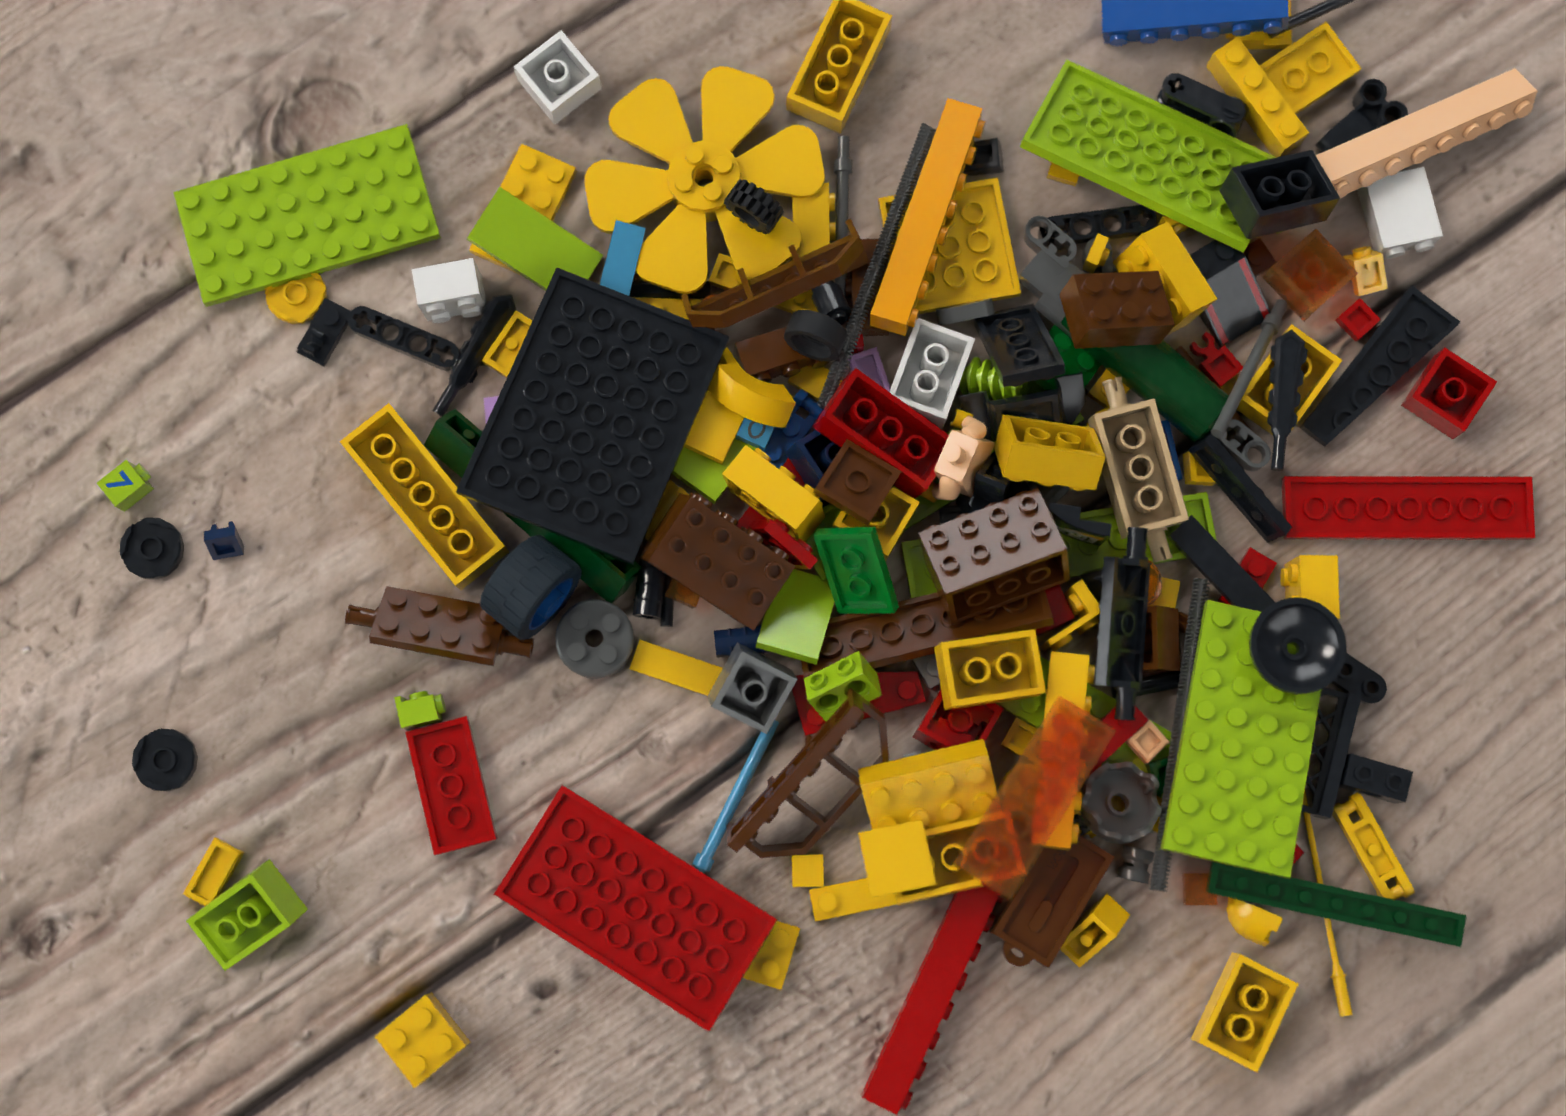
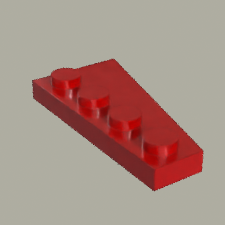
(897, 690)

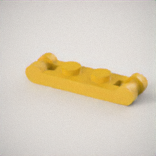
(1372, 848)

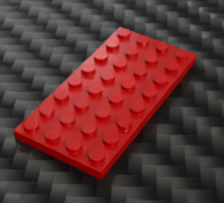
(636, 908)

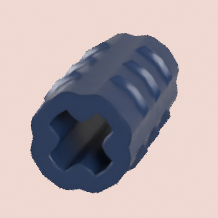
(726, 640)

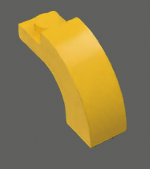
(749, 396)

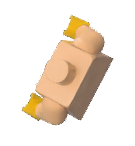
(960, 459)

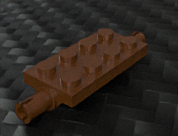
(437, 627)

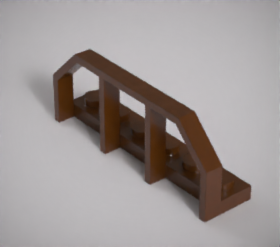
(778, 284)
(805, 764)

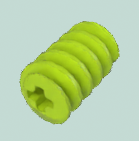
(982, 378)

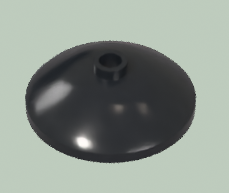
(1317, 639)

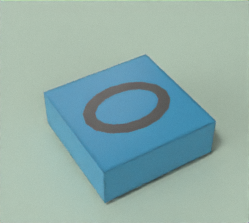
(755, 433)

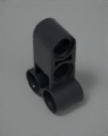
(1364, 117)

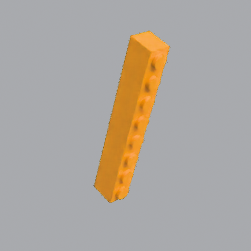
(926, 217)

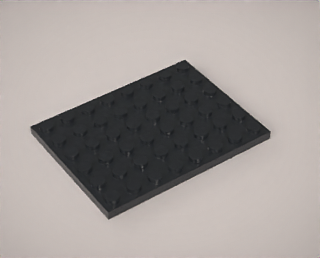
(593, 416)

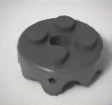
(604, 659)
(1135, 789)

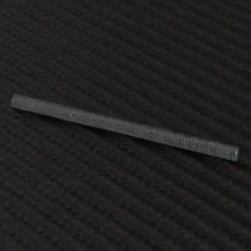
(901, 200)
(1193, 628)

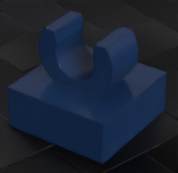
(223, 542)

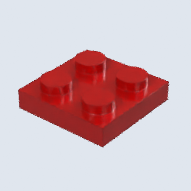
(777, 535)

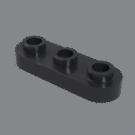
(1357, 680)

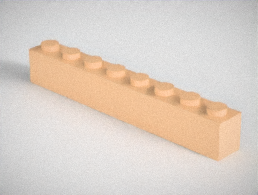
(1428, 132)

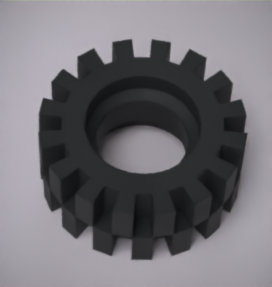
(753, 206)

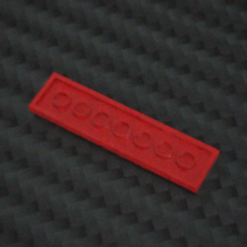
(1409, 507)

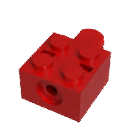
(956, 725)

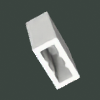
(1400, 213)

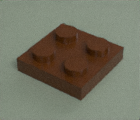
(857, 482)

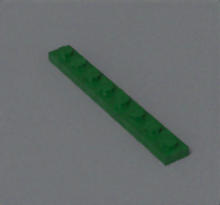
(1337, 904)

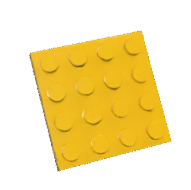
(976, 254)

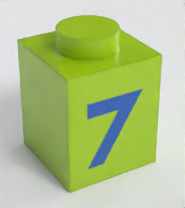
(126, 485)

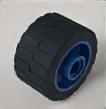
(530, 587)

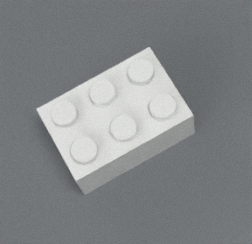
(931, 370)

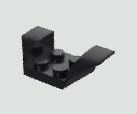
(1052, 405)

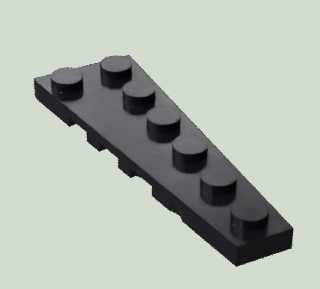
(1396, 346)

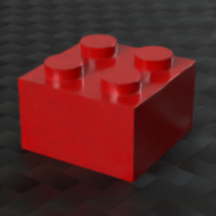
(1449, 393)

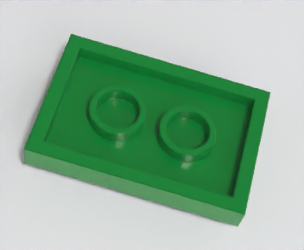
(856, 570)

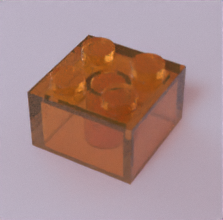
(1310, 275)

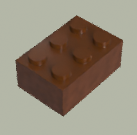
(1116, 309)

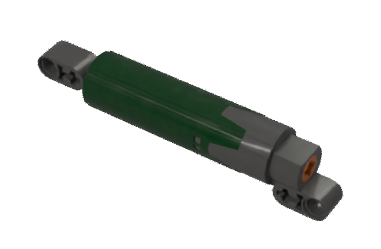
(1151, 371)

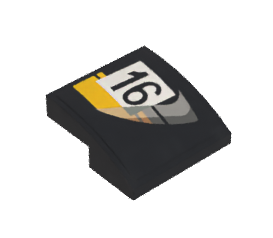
(1069, 524)

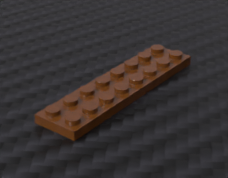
(919, 627)

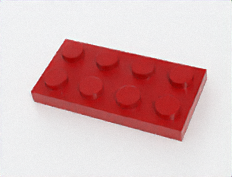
(451, 785)

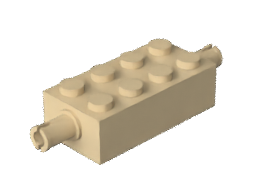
(1138, 468)

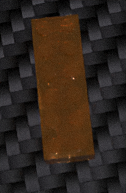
(1034, 798)

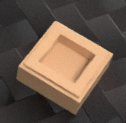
(1147, 742)

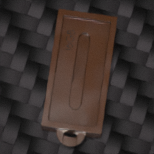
(1050, 902)

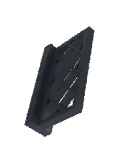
(1335, 752)

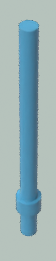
(704, 860)

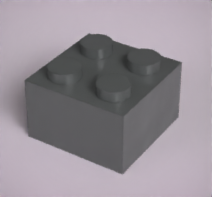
(752, 688)

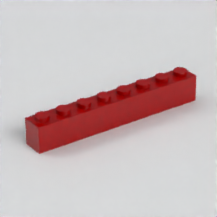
(930, 999)

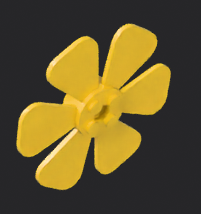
(654, 123)

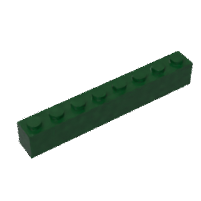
(454, 442)

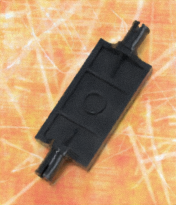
(1124, 623)

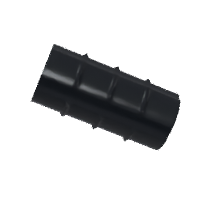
(649, 592)

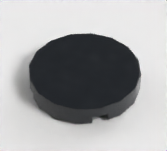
(151, 548)
(164, 760)

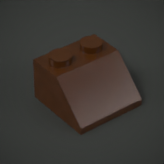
(1162, 640)

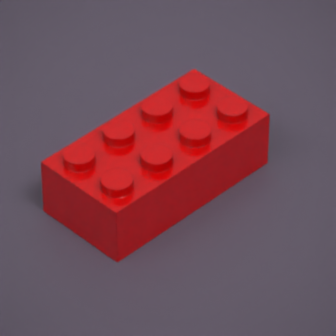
(885, 428)

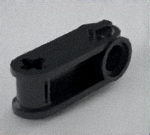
(1203, 103)

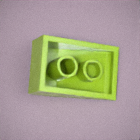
(247, 915)

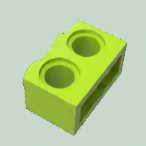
(829, 687)

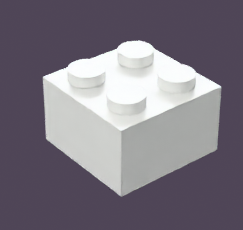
(558, 77)
(449, 290)

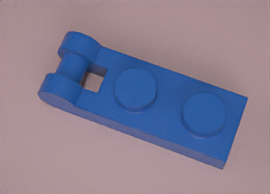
(795, 430)

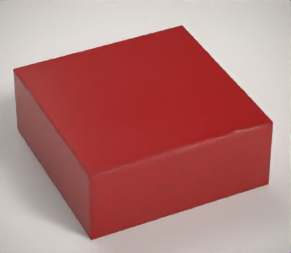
(1357, 319)

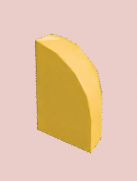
(1251, 921)

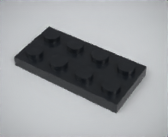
(1019, 346)

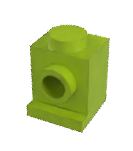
(419, 710)

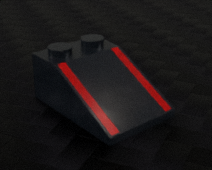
(1239, 297)

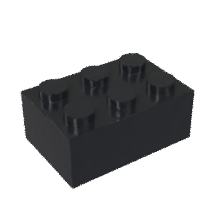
(1279, 194)

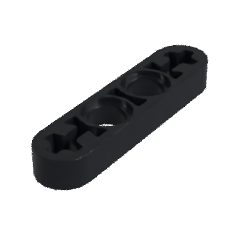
(1096, 222)
(403, 341)

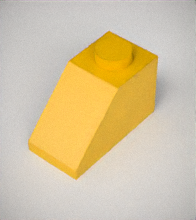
(1094, 930)

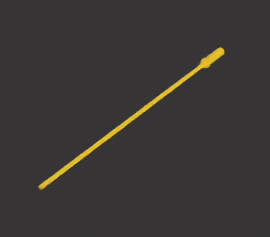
(1338, 975)

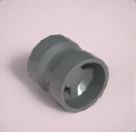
(1135, 864)

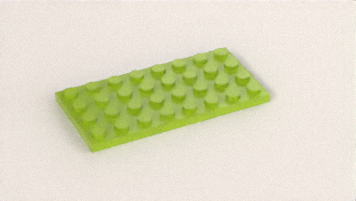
(1140, 150)
(306, 215)
(1238, 754)

